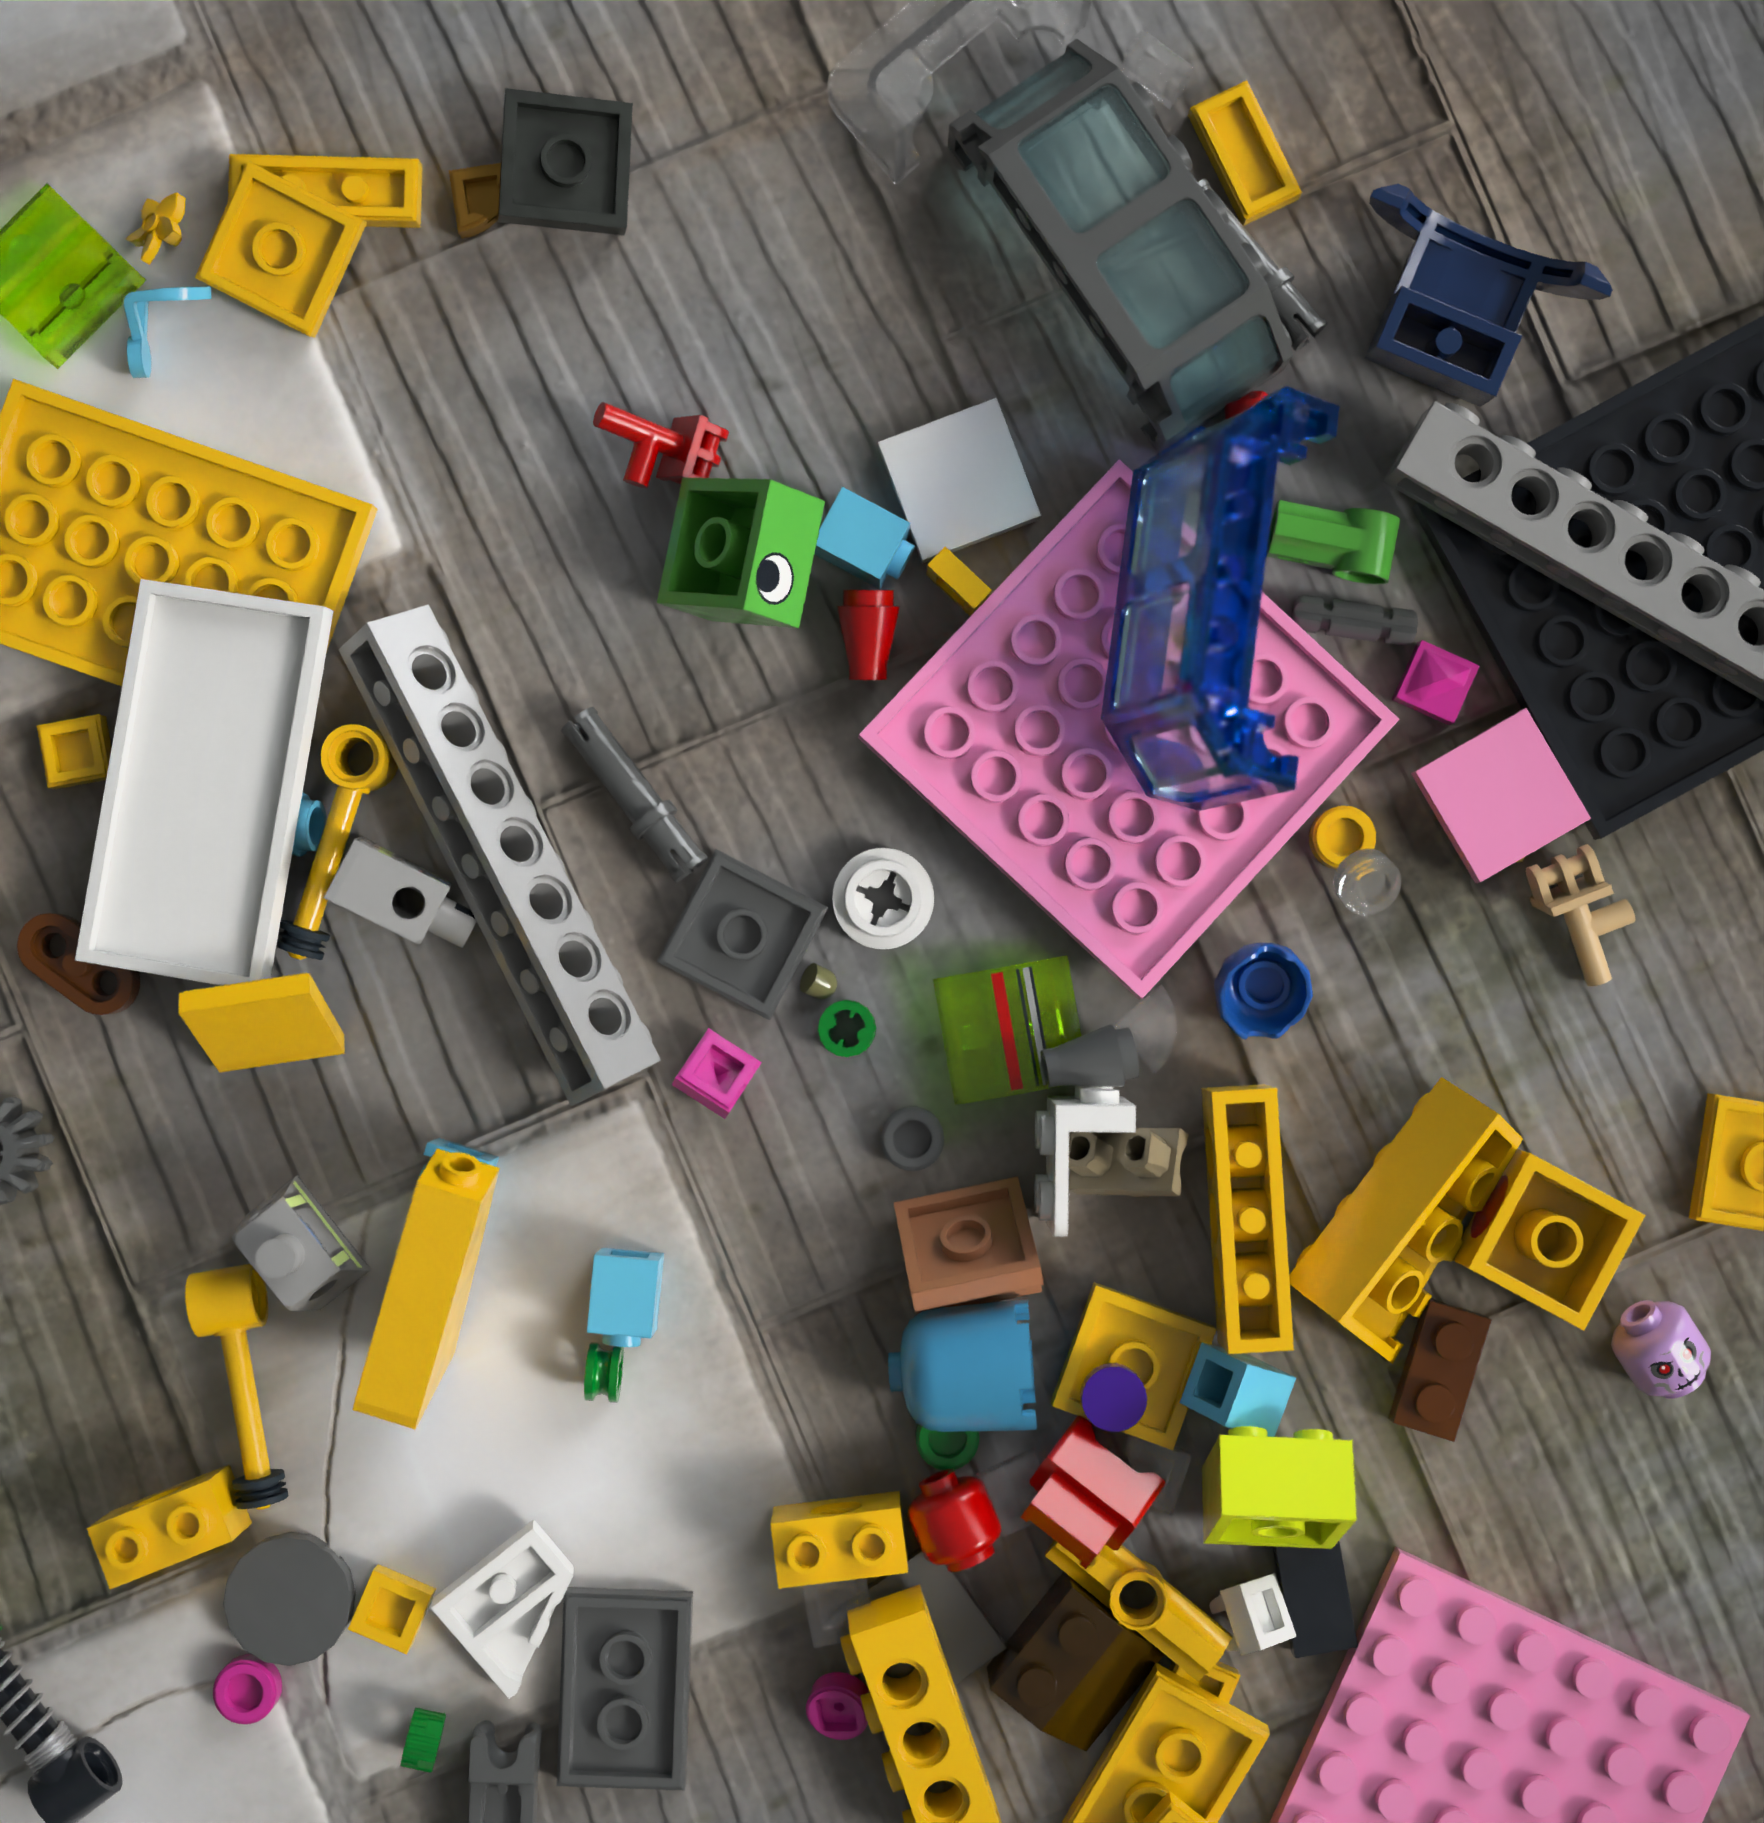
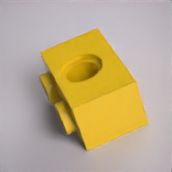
(168, 1527)
(839, 1539)

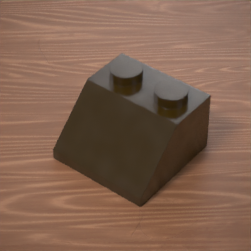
(1071, 1665)

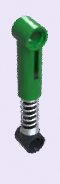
(68, 1774)

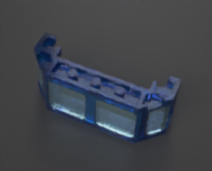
(1194, 606)

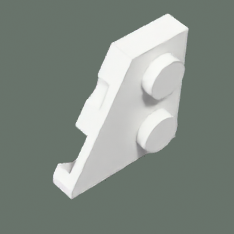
(507, 1603)

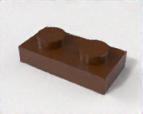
(1439, 1370)

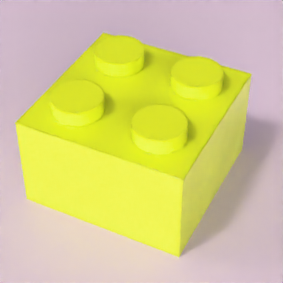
(1278, 1489)

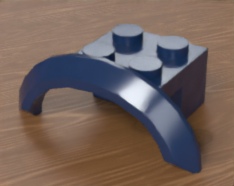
(1462, 299)

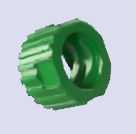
(423, 1740)

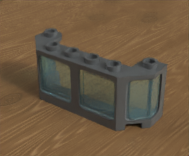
(1130, 238)

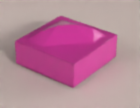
(1435, 682)
(716, 1073)

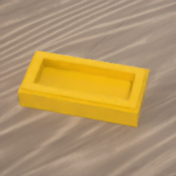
(1244, 153)

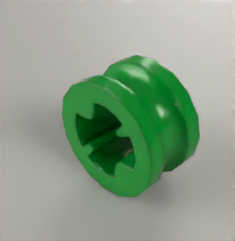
(828, 1021)
(603, 1372)

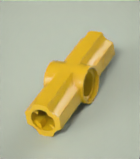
(1168, 1623)

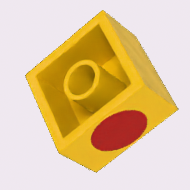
(1549, 1238)

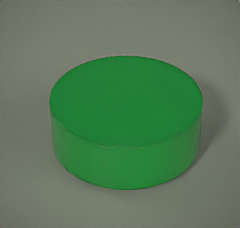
(946, 1449)

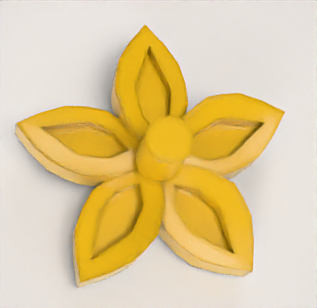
(159, 224)

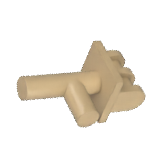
(1572, 900)

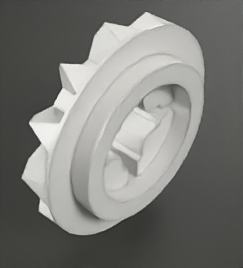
(871, 870)

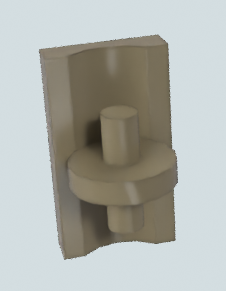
(1127, 1162)

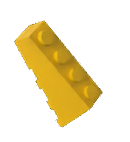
(1406, 1216)

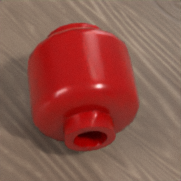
(954, 1520)

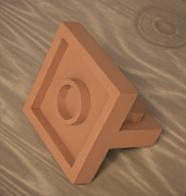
(968, 1246)

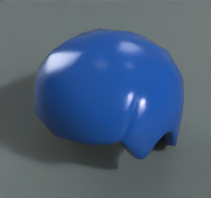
(1262, 990)

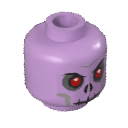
(1661, 1349)

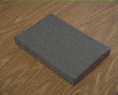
(625, 1688)

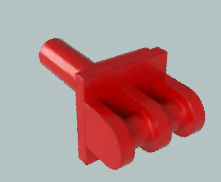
(686, 447)

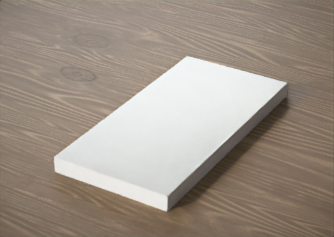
(204, 784)

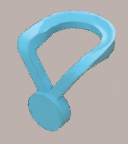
(137, 315)

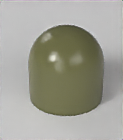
(818, 982)

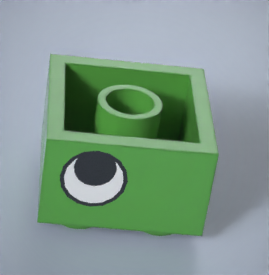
(741, 551)

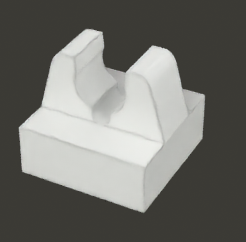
(1255, 1614)

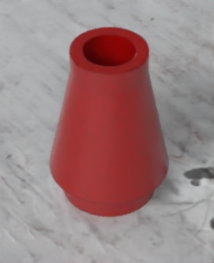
(868, 631)

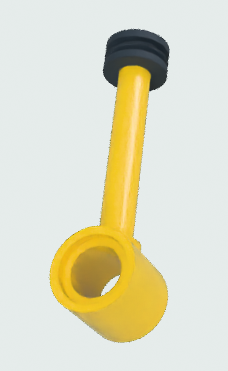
(303, 936)
(226, 1305)

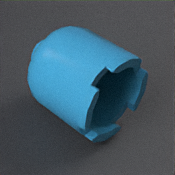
(967, 1368)

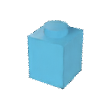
(864, 539)
(625, 1296)
(1237, 1389)

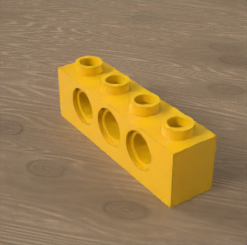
(1247, 1218)
(902, 1631)

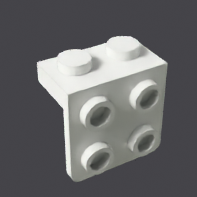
(1088, 1111)

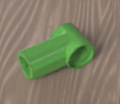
(1351, 542)

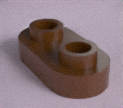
(73, 978)

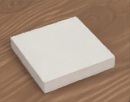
(959, 480)

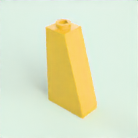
(427, 1288)

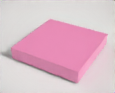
(1501, 796)

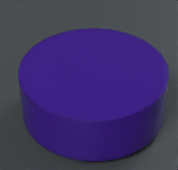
(1113, 1397)

